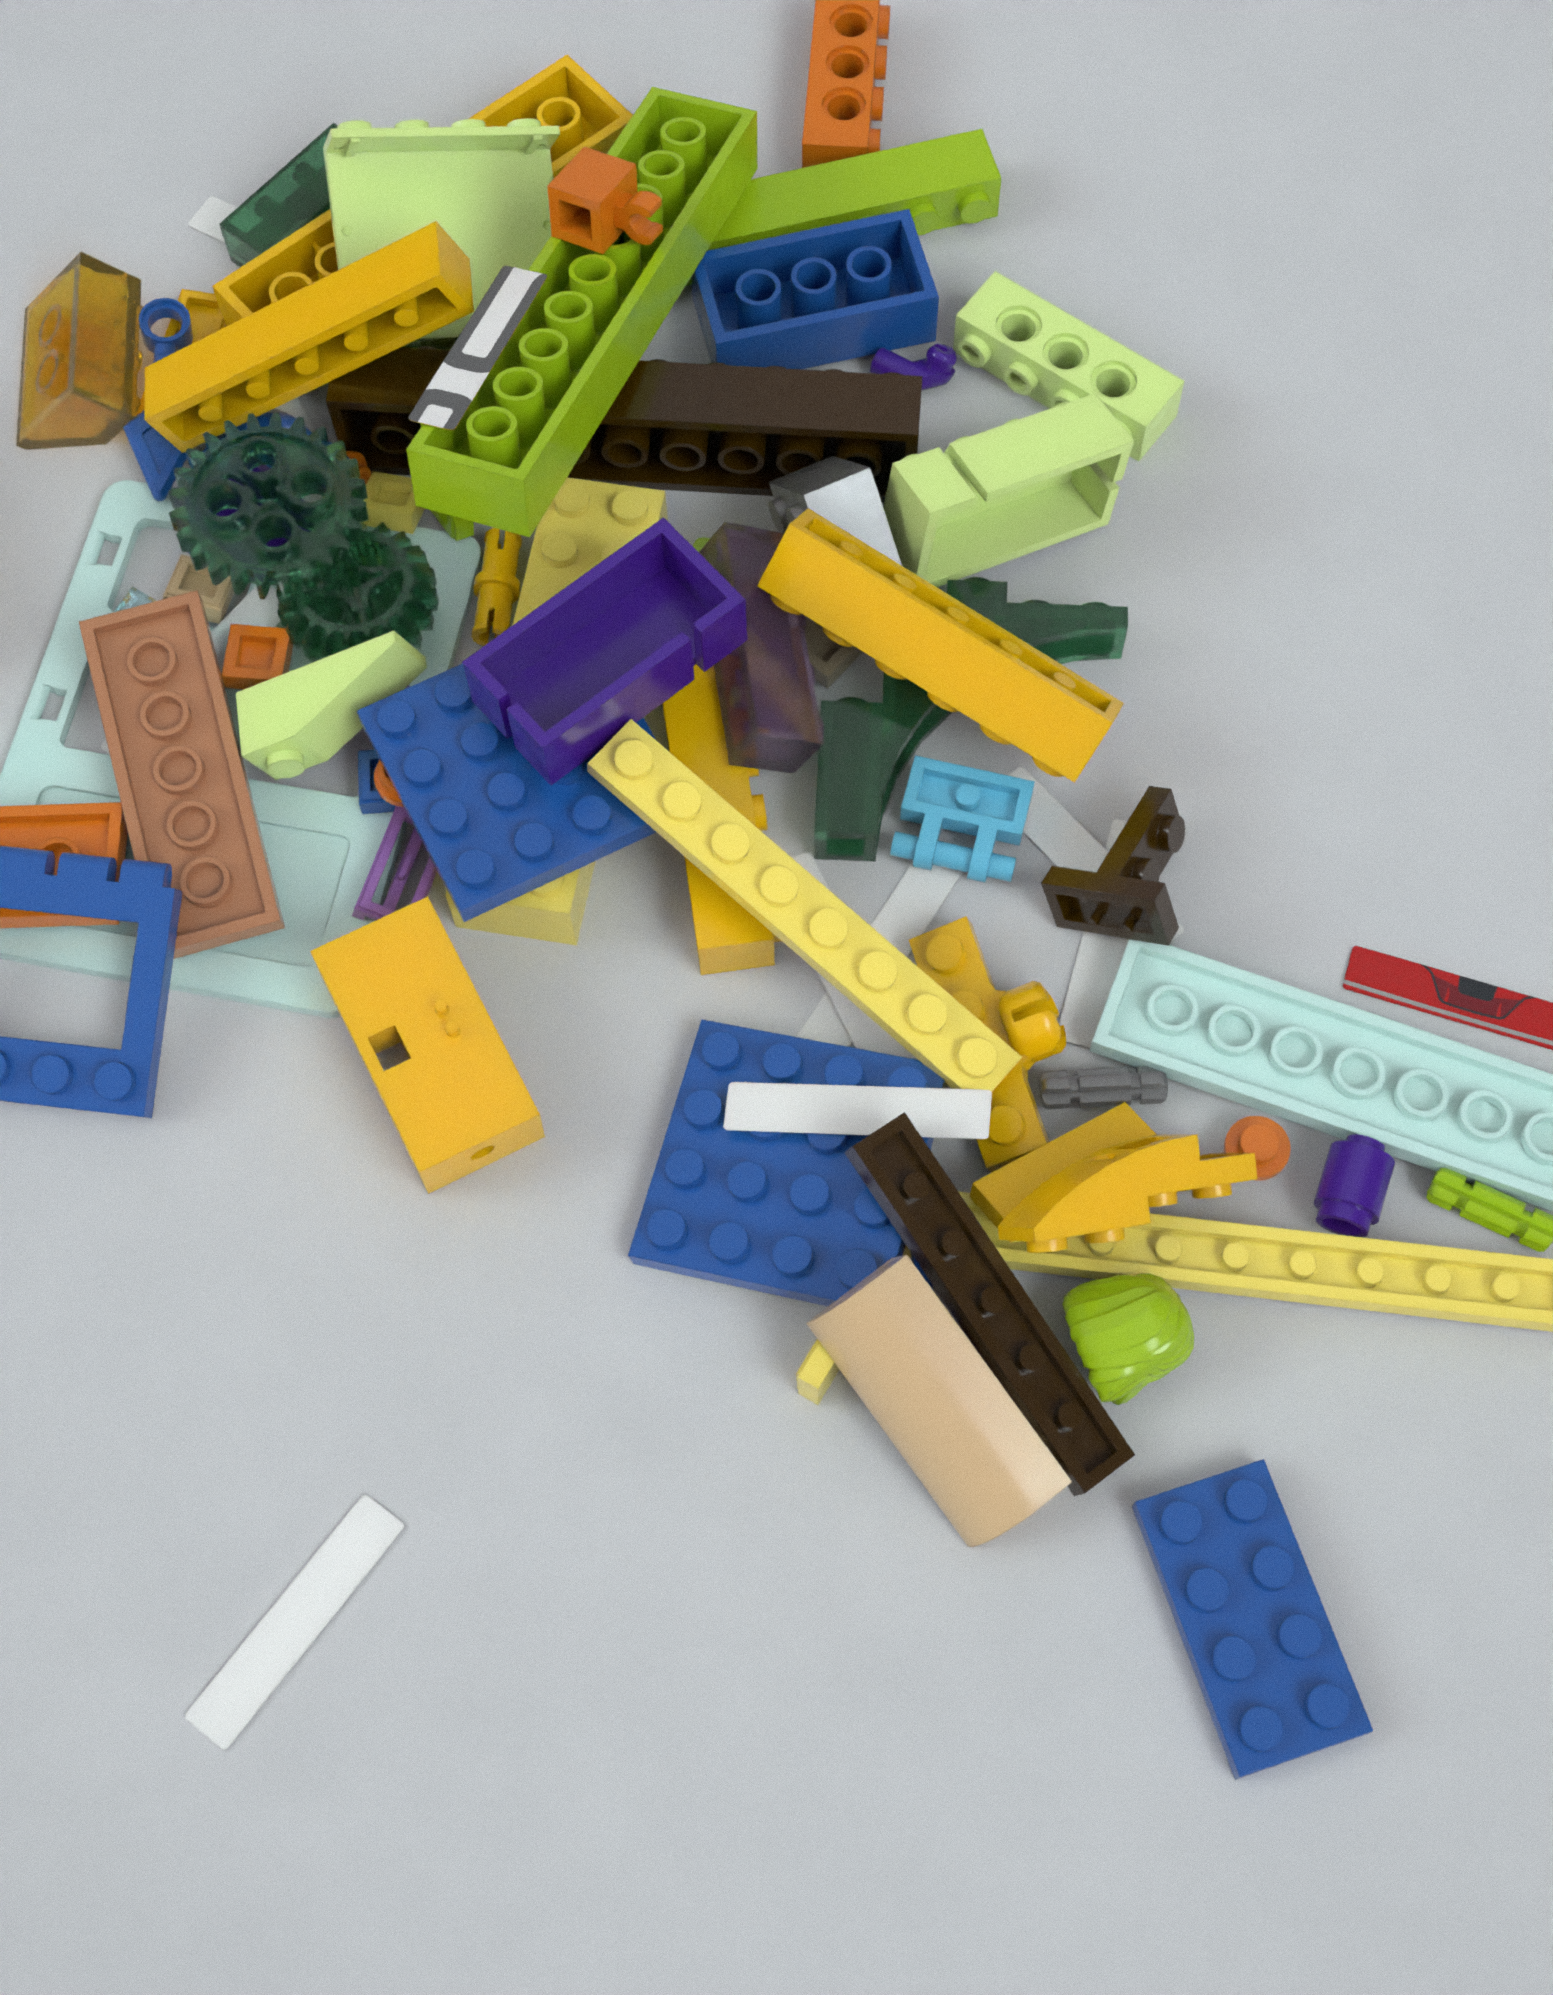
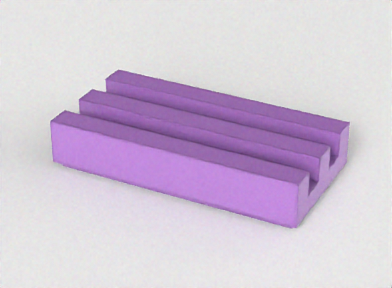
(375, 911)

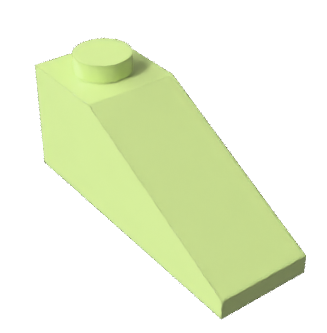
(313, 709)

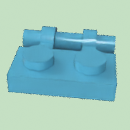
(964, 802)

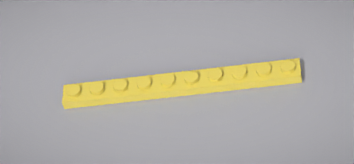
(1308, 1269)

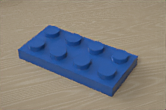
(1251, 1619)

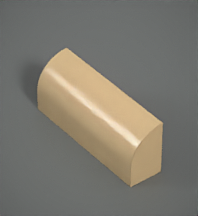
(939, 1402)

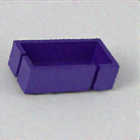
(606, 650)

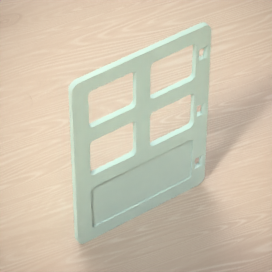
(312, 838)

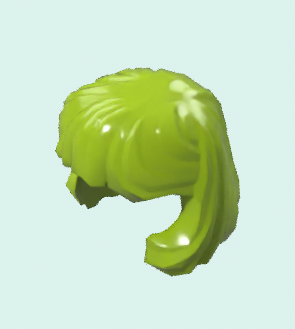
(1128, 1332)

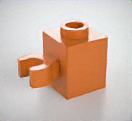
(599, 200)

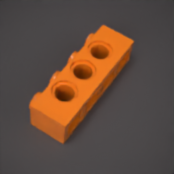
(842, 80)

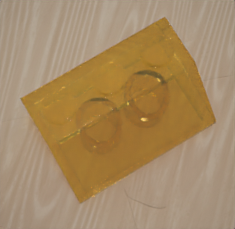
(80, 357)

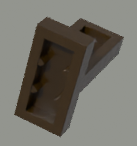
(1125, 891)

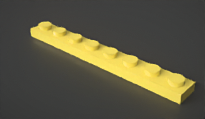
(801, 911)

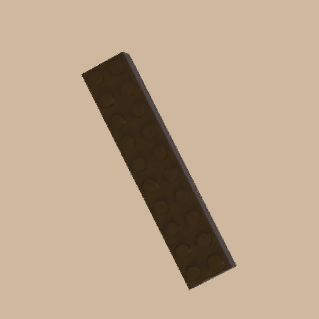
(672, 422)

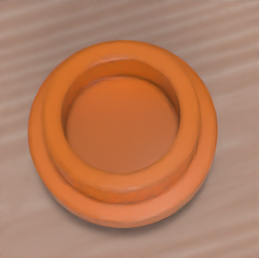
(1264, 1139)

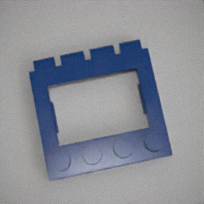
(86, 887)

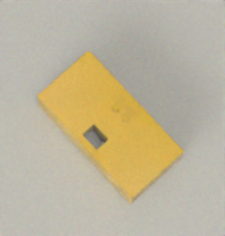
(428, 1044)

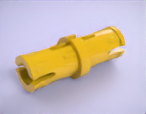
(496, 585)

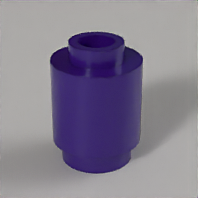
(1353, 1185)

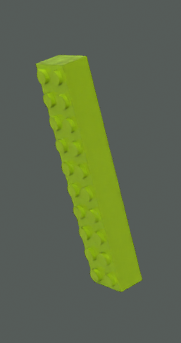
(588, 322)

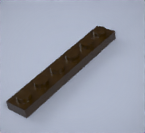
(989, 1302)

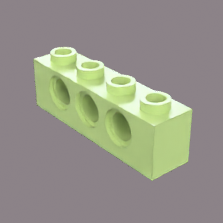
(1062, 359)

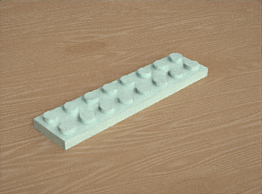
(1332, 1068)

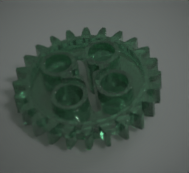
(237, 542)

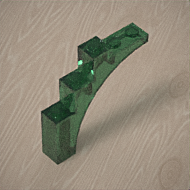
(874, 741)

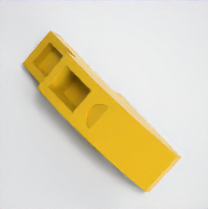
(1118, 1187)

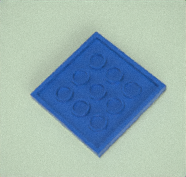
(481, 804)
(767, 1205)

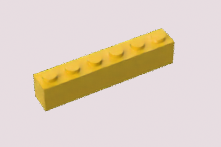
(310, 337)
(939, 645)
(724, 931)

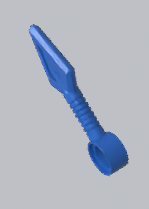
(153, 451)

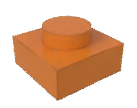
(255, 655)

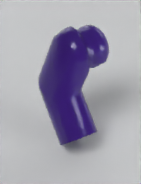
(935, 368)

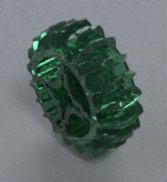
(394, 593)

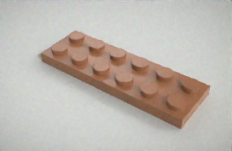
(182, 767)

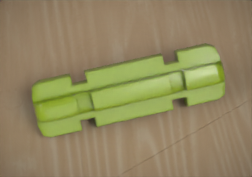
(1491, 1209)

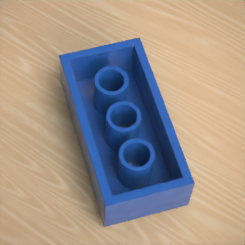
(817, 295)

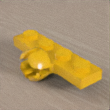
(1019, 1016)

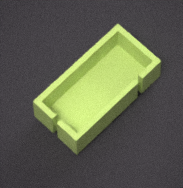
(1007, 490)

